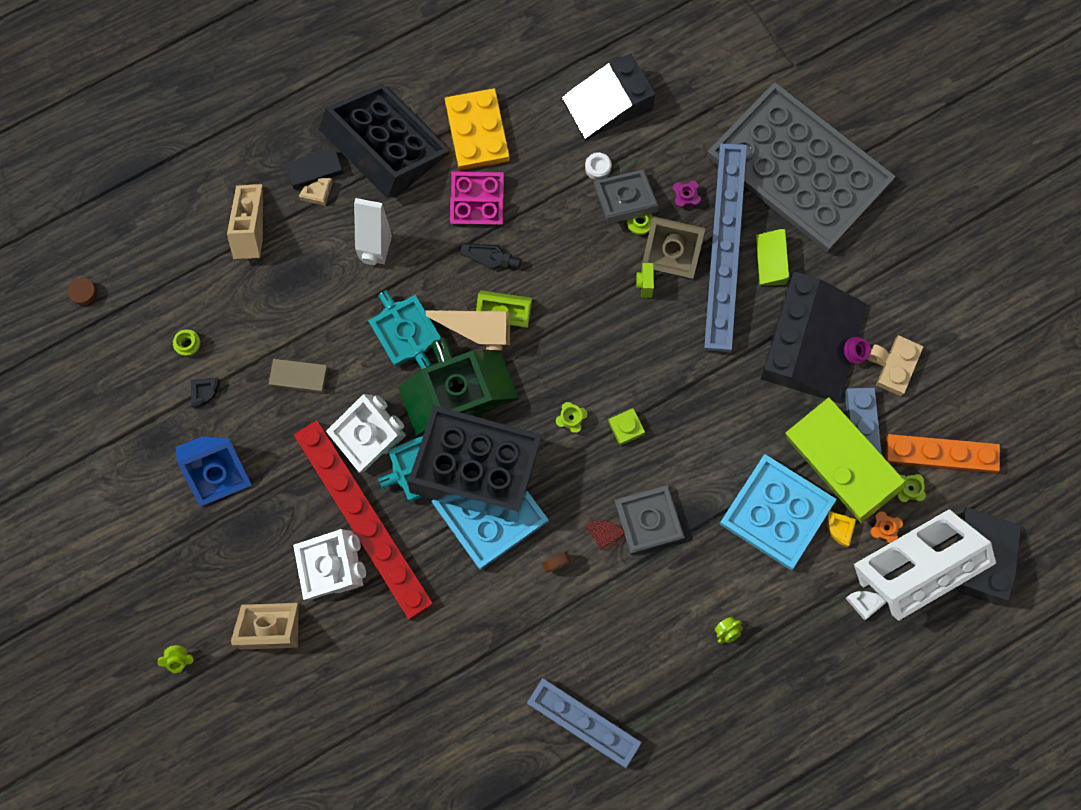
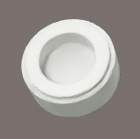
(598, 166)

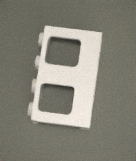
(933, 571)

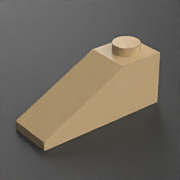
(246, 222)
(482, 327)

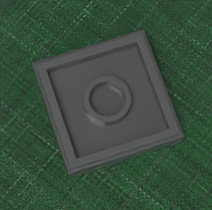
(625, 196)
(649, 519)

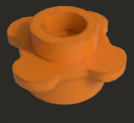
(886, 535)

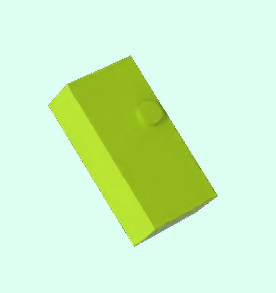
(845, 460)

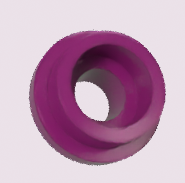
(857, 350)

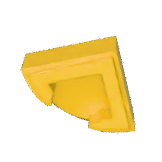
(840, 527)

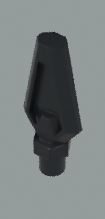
(489, 255)

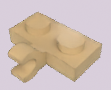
(897, 364)

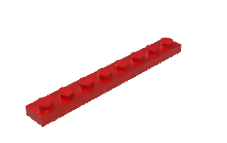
(363, 520)

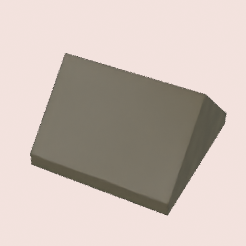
(673, 247)

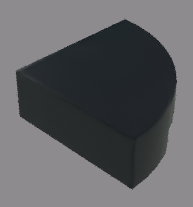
(203, 391)

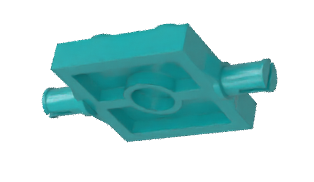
(404, 330)
(403, 461)

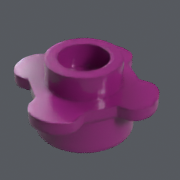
(686, 201)

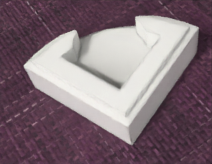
(866, 602)

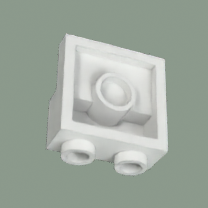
(366, 431)
(329, 564)

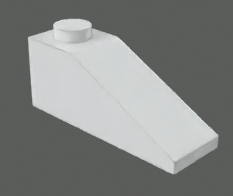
(371, 232)

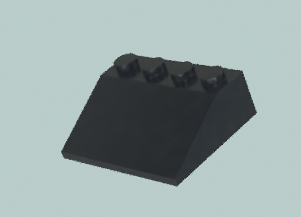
(382, 139)
(812, 337)
(474, 463)

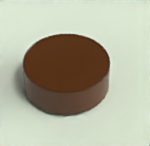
(82, 291)
(557, 562)

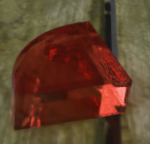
(604, 532)

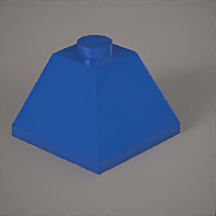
(211, 468)

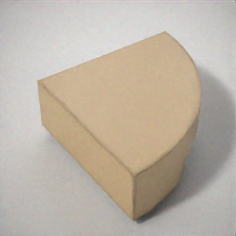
(317, 191)

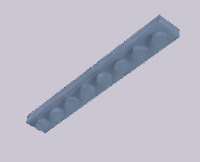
(725, 248)

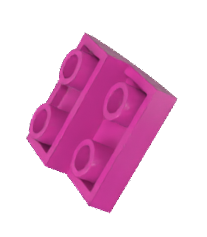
(477, 198)

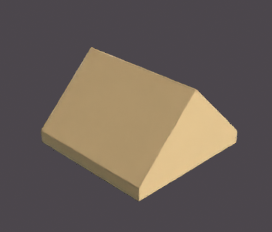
(266, 626)

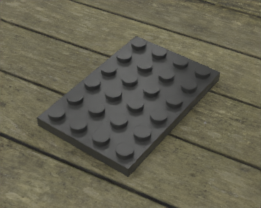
(804, 167)

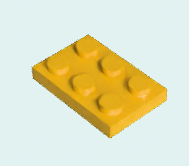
(477, 129)

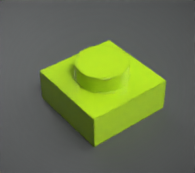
(645, 280)
(626, 427)

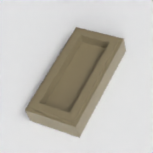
(298, 376)

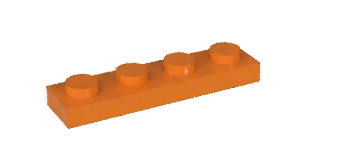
(942, 453)

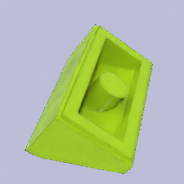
(772, 258)
(516, 305)

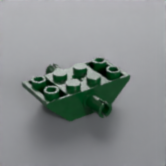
(478, 374)

